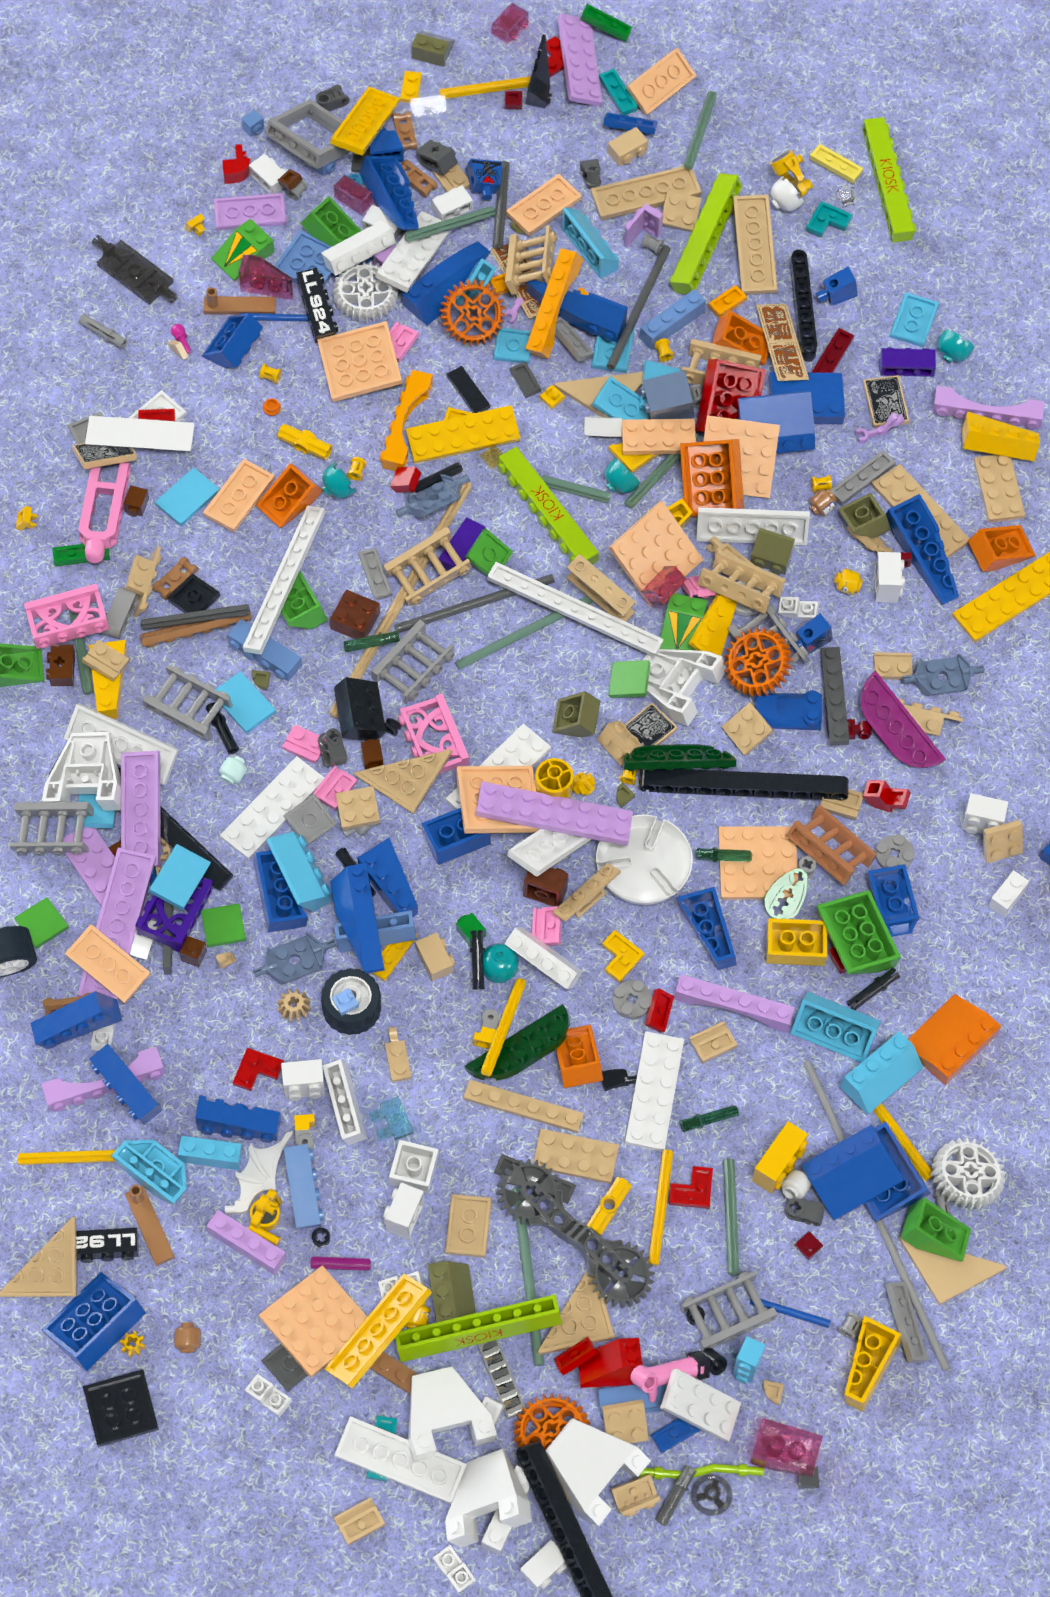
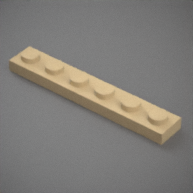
(523, 1106)

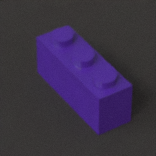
(907, 362)
(462, 542)

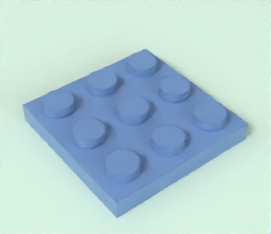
(302, 255)

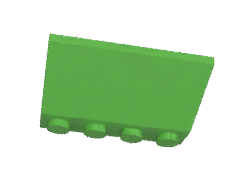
(859, 934)

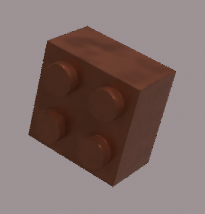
(354, 615)
(547, 887)

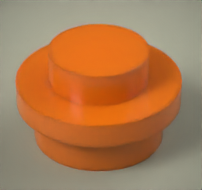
(271, 407)

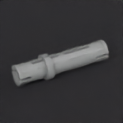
(108, 334)

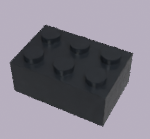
(359, 709)

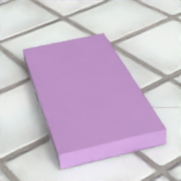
(262, 209)

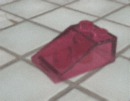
(263, 278)
(785, 1448)

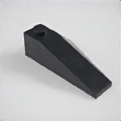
(539, 85)

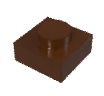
(290, 179)

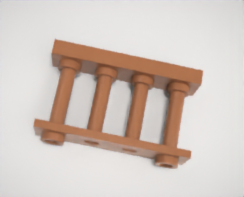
(823, 854)

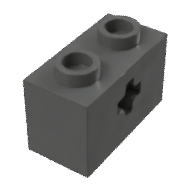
(436, 157)

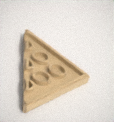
(586, 390)
(408, 779)
(51, 1270)
(949, 1277)
(581, 1317)

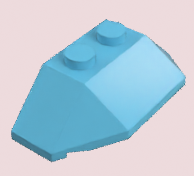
(153, 1168)

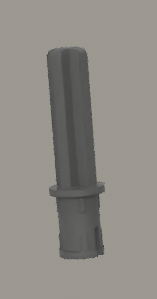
(675, 1495)

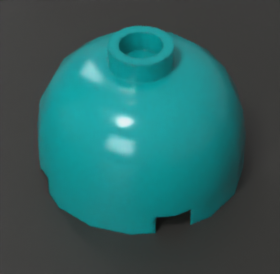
(954, 347)
(620, 478)
(336, 482)
(500, 963)

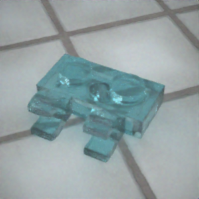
(396, 1117)

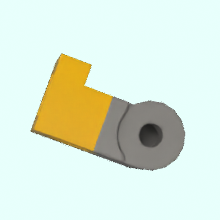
(490, 1023)
(302, 1129)

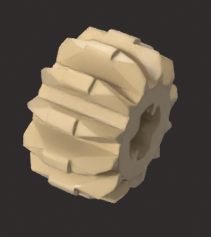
(301, 1008)

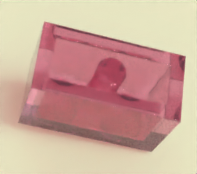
(510, 23)
(353, 195)
(663, 585)

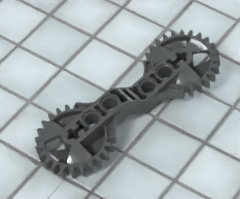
(575, 1233)

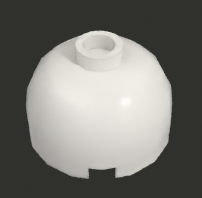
(785, 196)

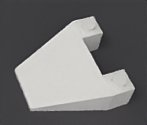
(675, 677)
(86, 768)
(441, 1403)
(587, 1462)
(486, 1486)

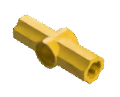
(304, 441)
(614, 1196)

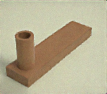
(237, 304)
(149, 1225)

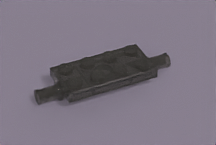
(134, 271)

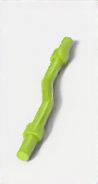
(740, 1469)

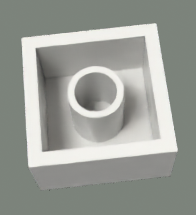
(889, 577)
(983, 813)
(303, 1079)
(414, 1166)
(404, 1210)

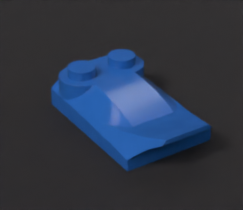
(791, 710)
(894, 898)

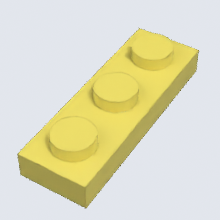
(836, 163)

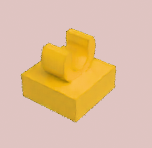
(196, 225)
(552, 397)
(24, 517)

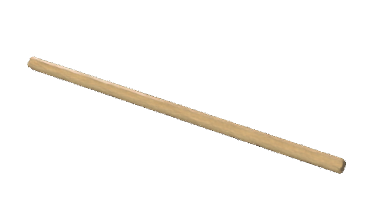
(399, 600)

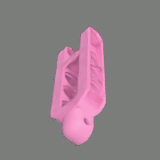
(96, 541)

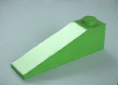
(302, 606)

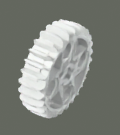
(364, 275)
(968, 1174)

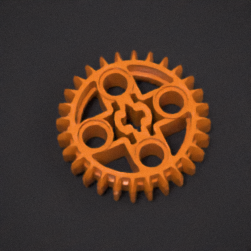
(492, 300)
(751, 659)
(548, 1422)

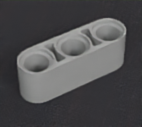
(120, 611)

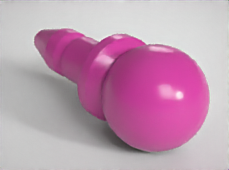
(178, 332)

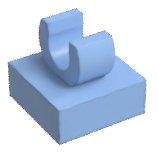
(345, 1001)

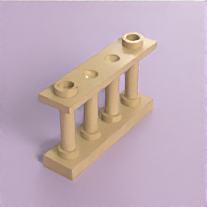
(516, 256)
(706, 351)
(426, 548)
(746, 573)
(600, 589)

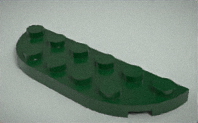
(677, 756)
(526, 1046)

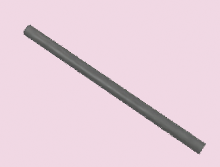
(624, 337)
(465, 606)

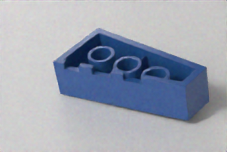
(389, 878)
(277, 900)
(708, 923)
(76, 1019)
(125, 1083)
(237, 1120)

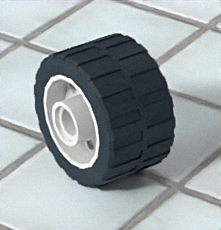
(16, 950)
(366, 993)

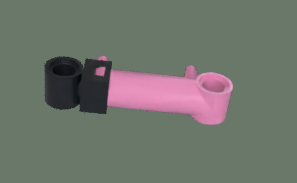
(697, 1365)

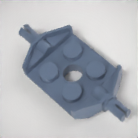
(443, 492)
(956, 669)
(306, 948)

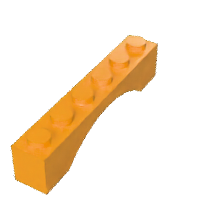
(543, 331)
(417, 390)

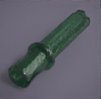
(371, 641)
(723, 854)
(701, 1120)

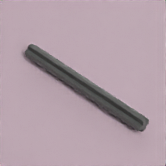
(501, 203)
(194, 617)

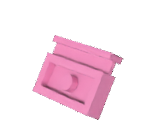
(402, 339)
(692, 588)
(303, 744)
(333, 783)
(547, 926)

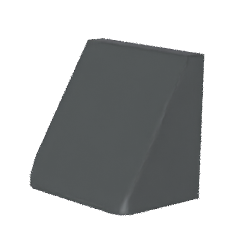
(807, 1481)

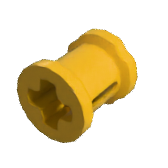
(664, 350)
(270, 373)
(356, 468)
(816, 486)
(628, 777)

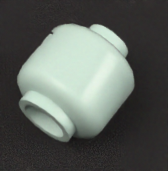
(233, 770)

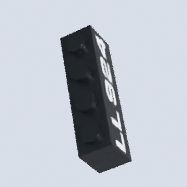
(316, 304)
(107, 1244)

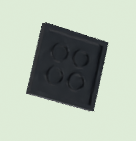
(120, 1408)

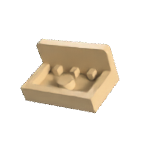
(618, 740)
(635, 1495)

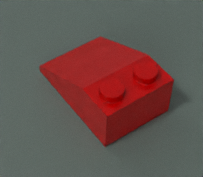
(611, 1364)

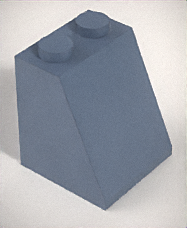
(668, 397)

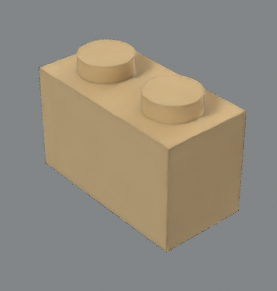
(627, 146)
(434, 956)

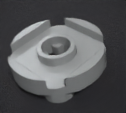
(896, 843)
(635, 989)

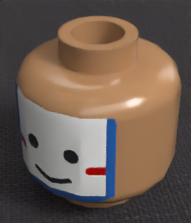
(822, 502)

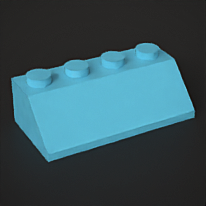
(589, 243)
(300, 870)
(835, 1027)
(882, 1073)

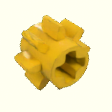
(583, 783)
(128, 1348)

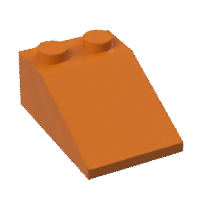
(741, 334)
(289, 496)
(1000, 547)
(579, 1058)

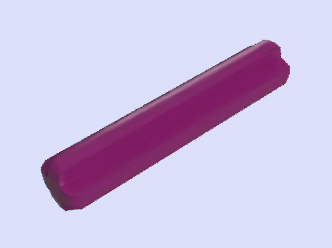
(341, 1263)

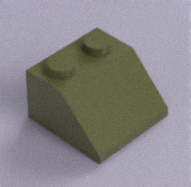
(431, 48)
(865, 517)
(772, 551)
(576, 715)

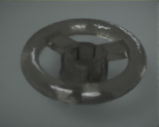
(722, 1507)

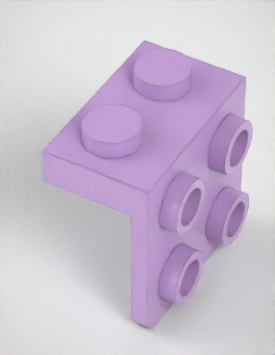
(645, 218)

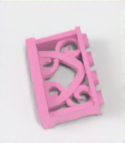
(56, 604)
(440, 713)

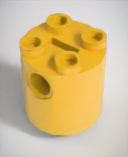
(554, 778)

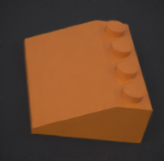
(712, 474)
(953, 1037)

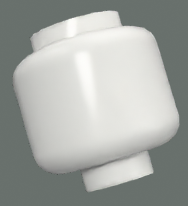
(796, 1184)

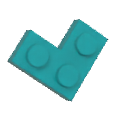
(828, 215)

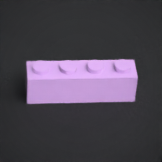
(246, 1242)

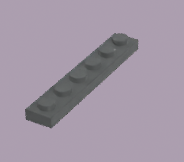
(834, 696)

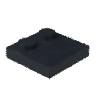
(193, 595)

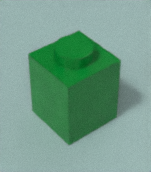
(466, 924)

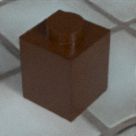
(136, 501)
(371, 753)
(193, 951)

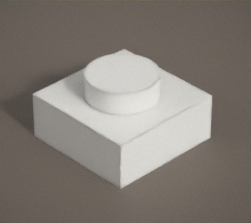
(494, 1407)

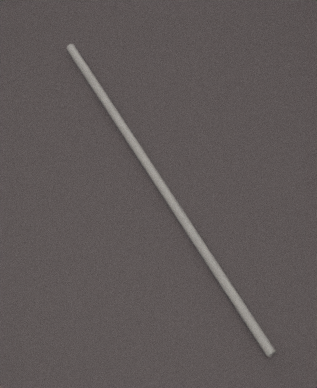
(882, 1228)

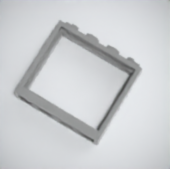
(279, 132)

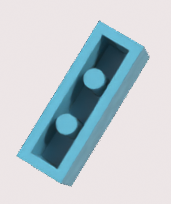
(481, 271)
(210, 1152)
(748, 1360)

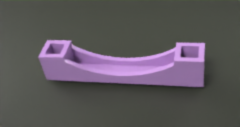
(952, 404)
(700, 992)
(61, 1093)

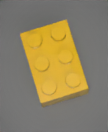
(796, 942)
(780, 1158)

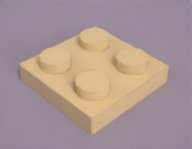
(680, 211)
(748, 729)
(358, 808)
(1003, 841)
(626, 1421)

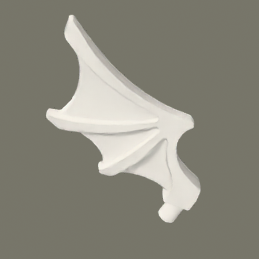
(258, 1174)

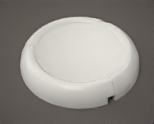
(651, 865)

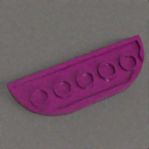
(897, 726)

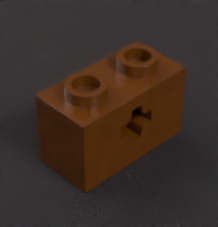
(64, 656)

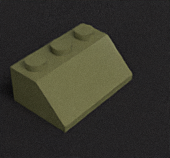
(451, 1290)

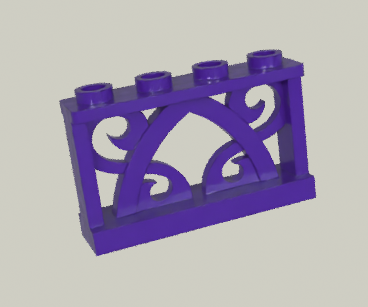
(181, 931)

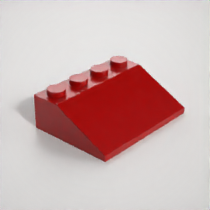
(723, 386)

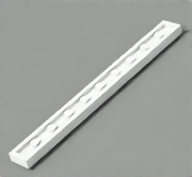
(284, 580)
(575, 609)

